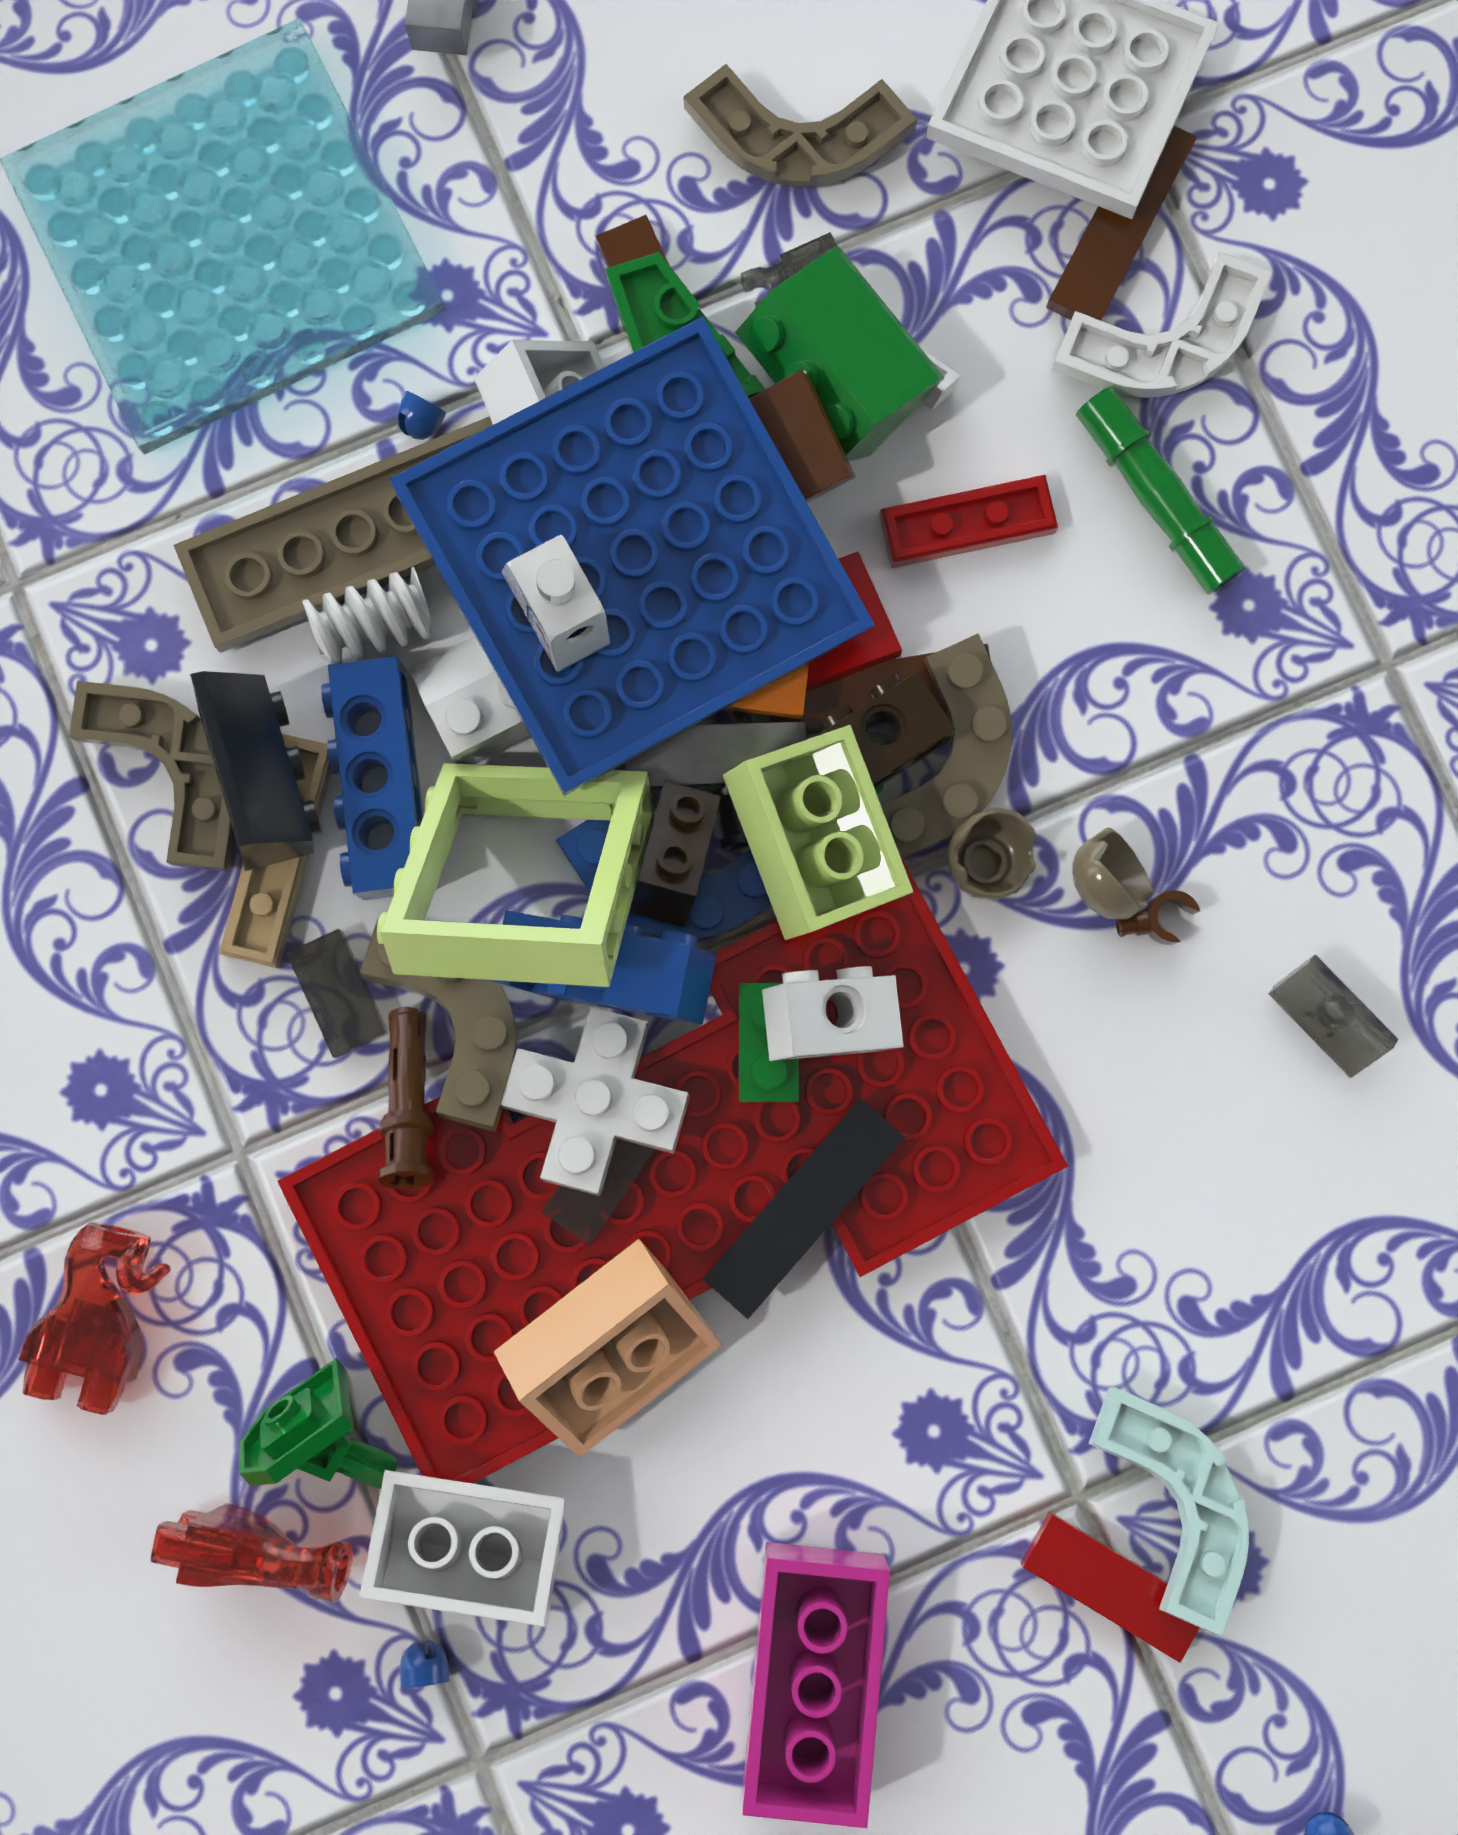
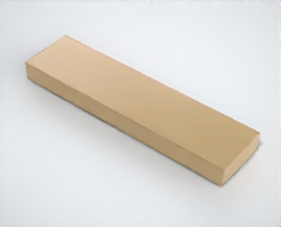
(269, 894)

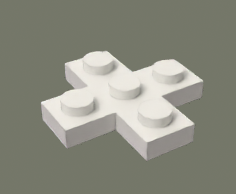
(595, 1101)

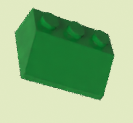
(848, 343)

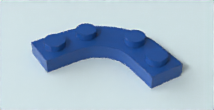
(722, 899)

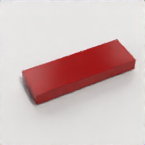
(968, 521)
(1107, 1584)

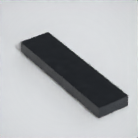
(803, 1208)

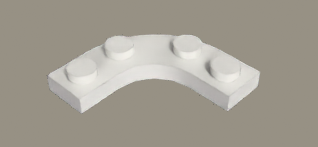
(1171, 359)

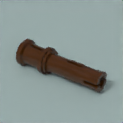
(406, 1122)

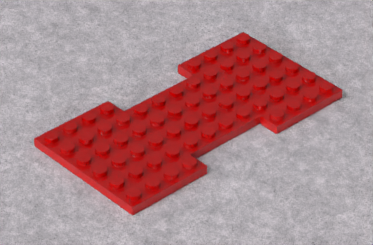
(471, 1260)

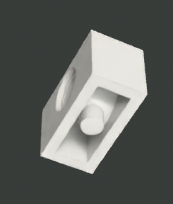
(799, 1022)

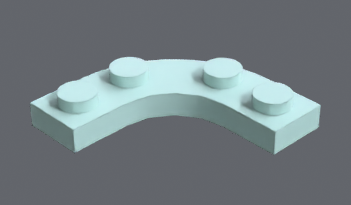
(1209, 1505)

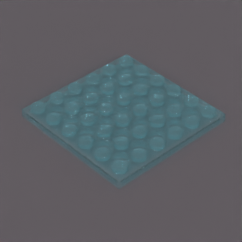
(221, 236)

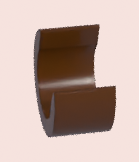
(1147, 921)

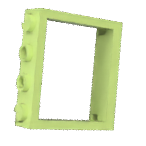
(513, 951)

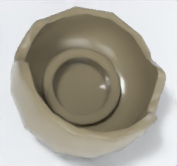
(992, 854)
(1110, 876)

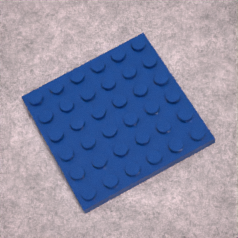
(680, 528)

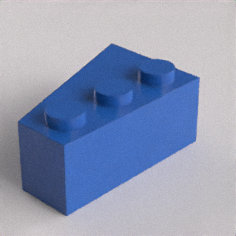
(649, 978)

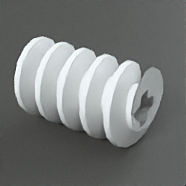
(370, 617)

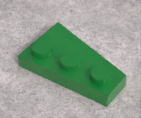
(656, 303)

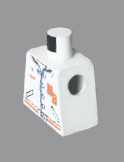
(558, 602)

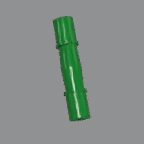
(1160, 490)

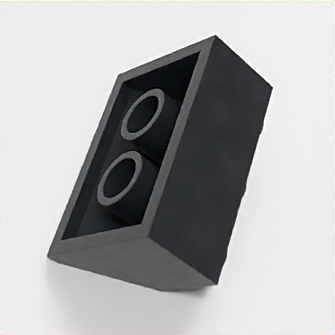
(255, 767)

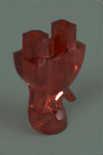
(92, 1325)
(248, 1549)

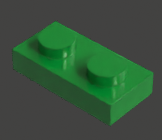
(758, 1077)

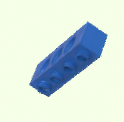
(353, 691)

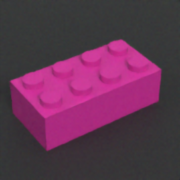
(815, 1685)

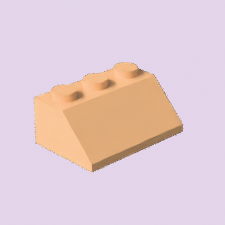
(606, 1349)

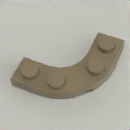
(793, 151)
(175, 736)
(975, 754)
(483, 1037)

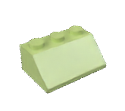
(817, 832)

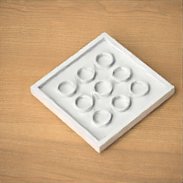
(1074, 92)

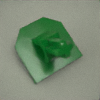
(311, 1433)

